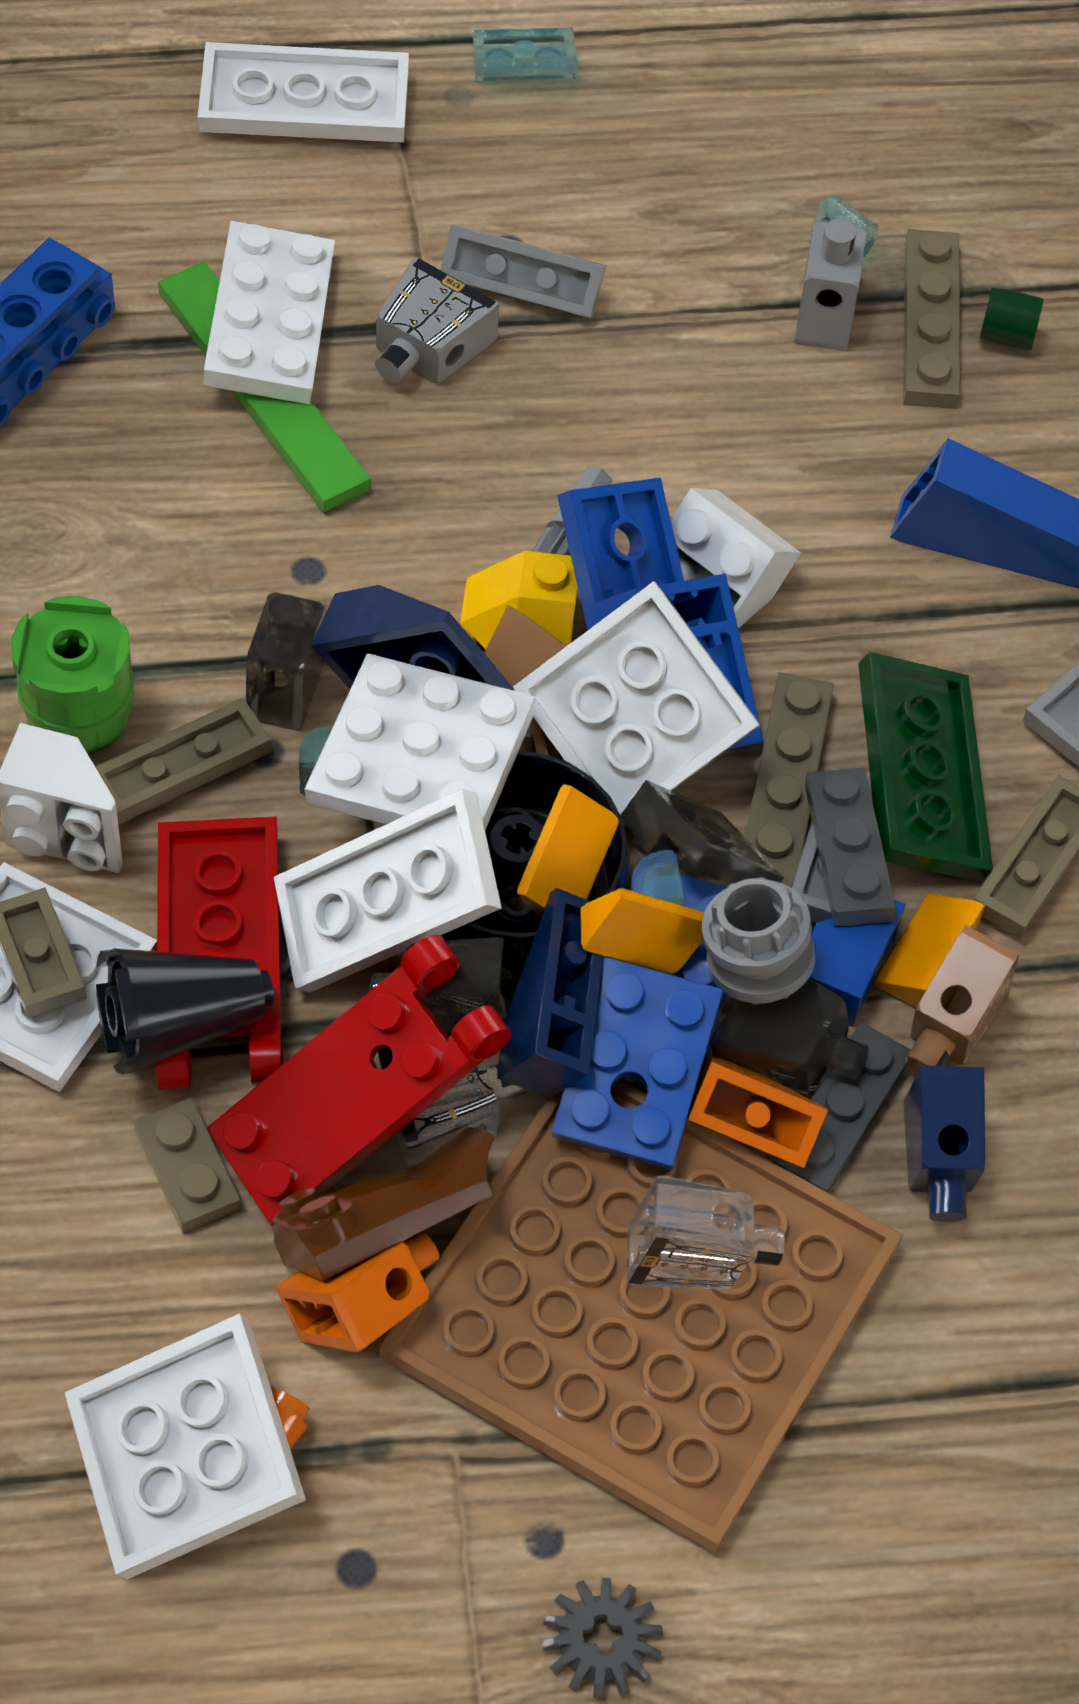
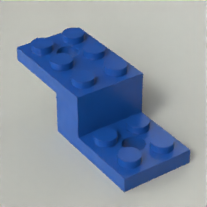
(611, 578)
(648, 1030)

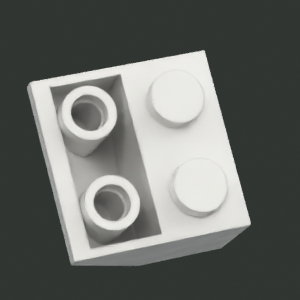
(723, 538)
(58, 801)

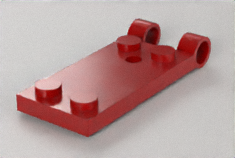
(224, 903)
(332, 1102)

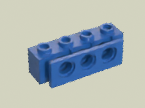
(45, 316)

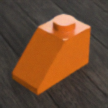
(757, 1111)

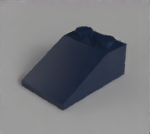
(398, 629)

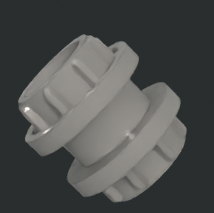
(758, 940)

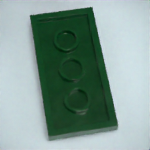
(925, 767)

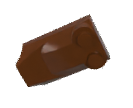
(346, 1227)

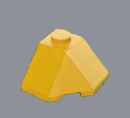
(532, 583)

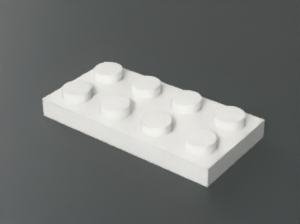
(303, 92)
(269, 313)
(387, 891)

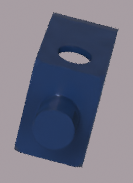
(945, 1137)

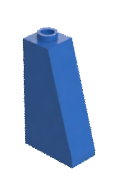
(991, 516)

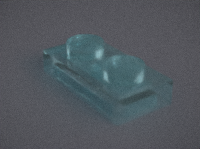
(524, 54)

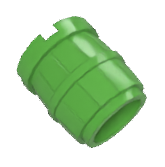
(75, 670)

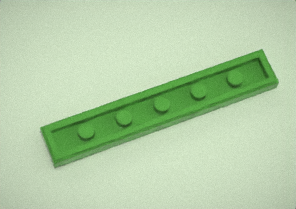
(293, 428)

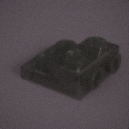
(697, 834)

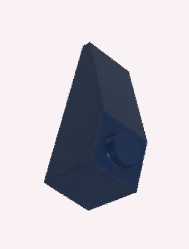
(553, 1004)

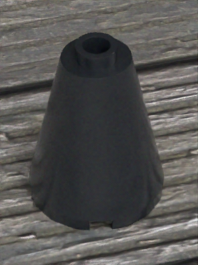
(175, 1002)

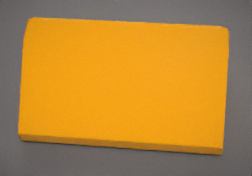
(568, 849)
(641, 930)
(926, 945)

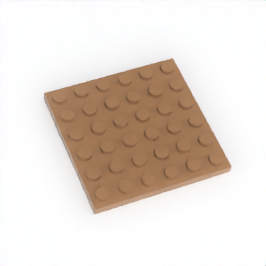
(630, 1385)

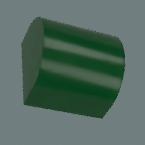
(1011, 318)

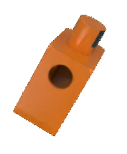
(362, 1300)

